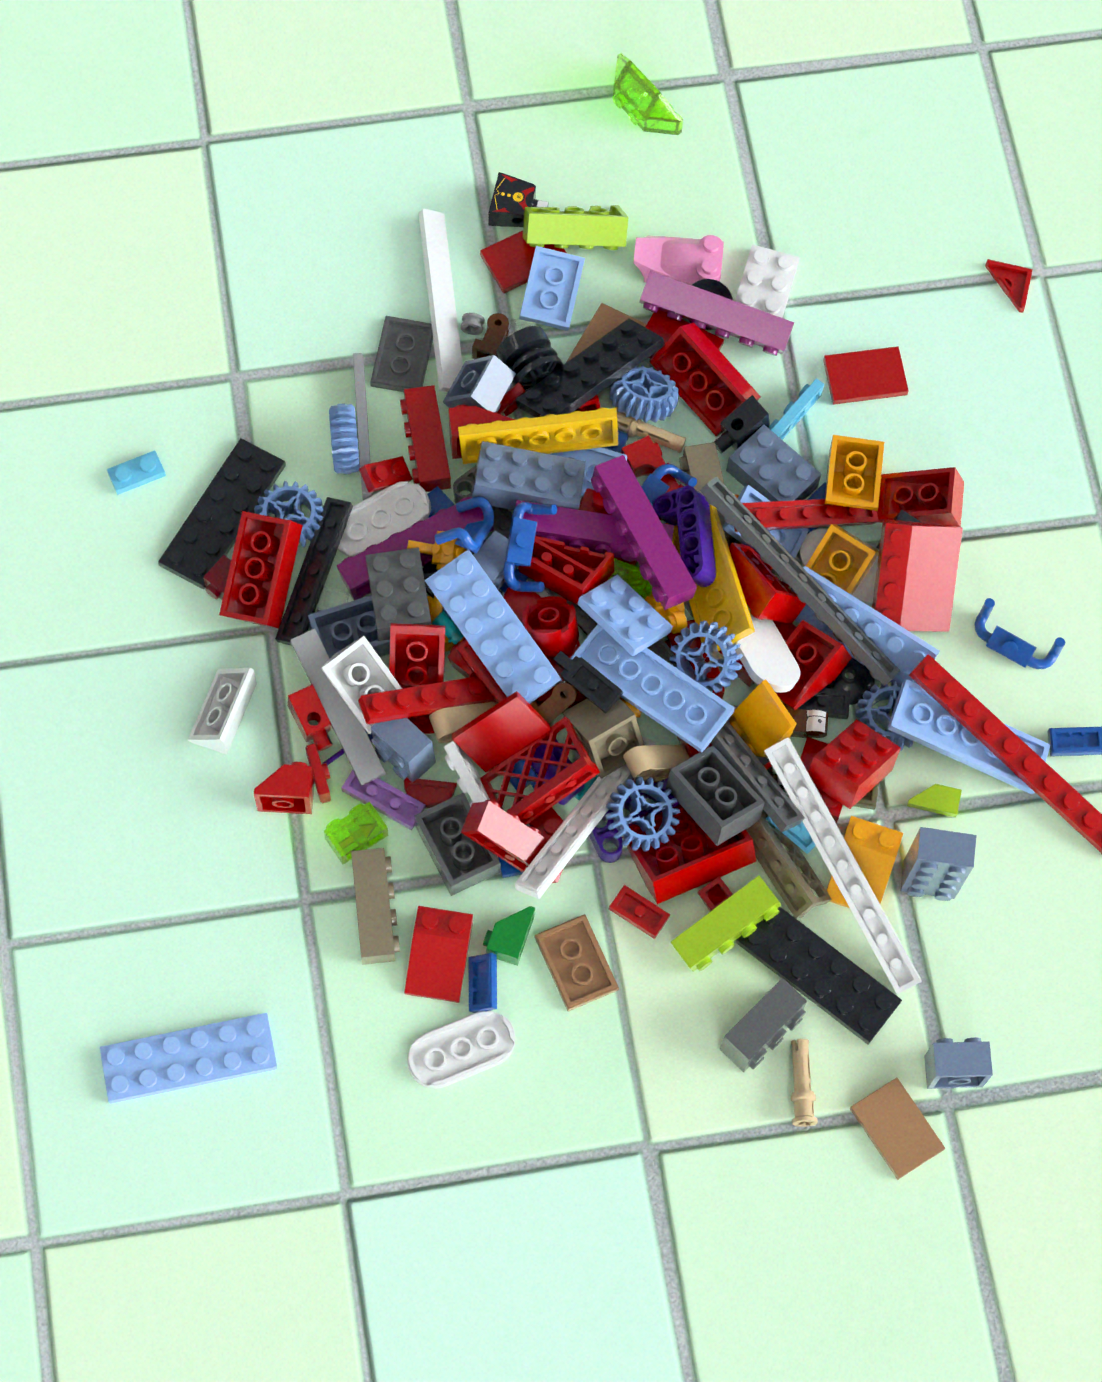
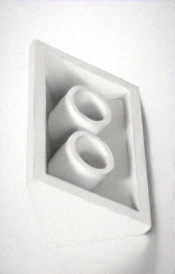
(359, 672)
(223, 709)

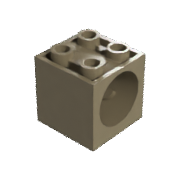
(605, 734)

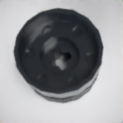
(529, 356)

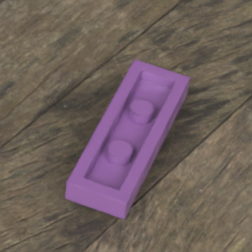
(385, 799)

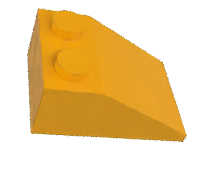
(854, 472)
(842, 558)
(762, 719)
(875, 852)

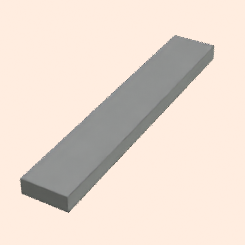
(362, 417)
(343, 721)

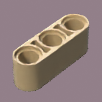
(450, 719)
(654, 760)

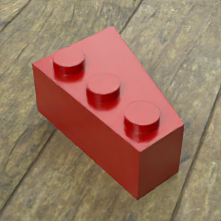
(568, 569)
(762, 590)

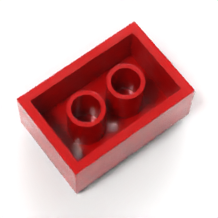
(853, 763)

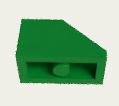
(510, 936)

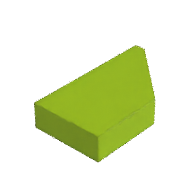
(937, 799)

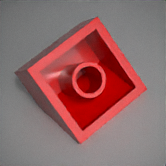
(287, 790)

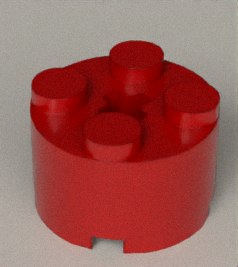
(552, 625)

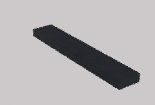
(314, 570)

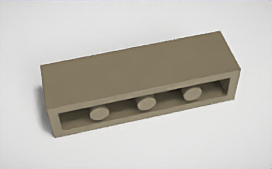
(704, 465)
(373, 906)

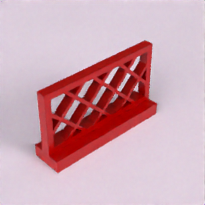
(552, 790)

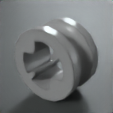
(472, 323)

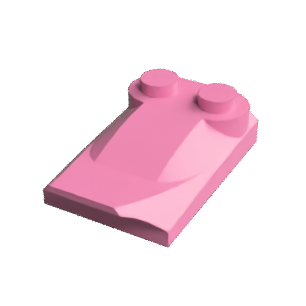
(680, 258)

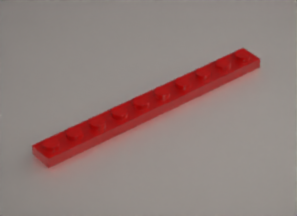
(1010, 749)

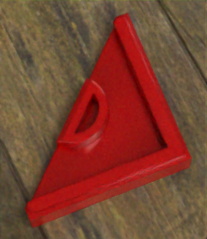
(1013, 281)

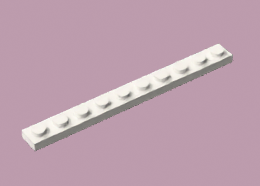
(843, 866)

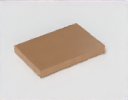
(603, 322)
(576, 962)
(897, 1128)

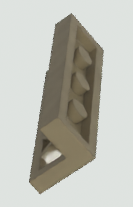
(781, 868)

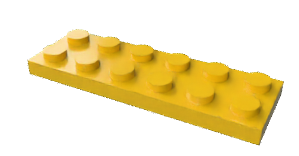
(543, 434)
(724, 598)

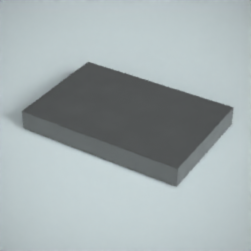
(402, 354)

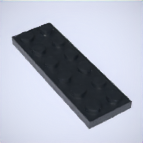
(591, 370)
(216, 517)
(822, 974)

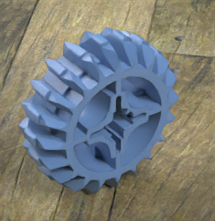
(645, 394)
(344, 438)
(275, 503)
(713, 637)
(871, 716)
(645, 823)

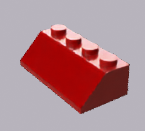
(703, 376)
(261, 569)

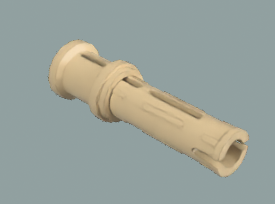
(642, 429)
(802, 1096)

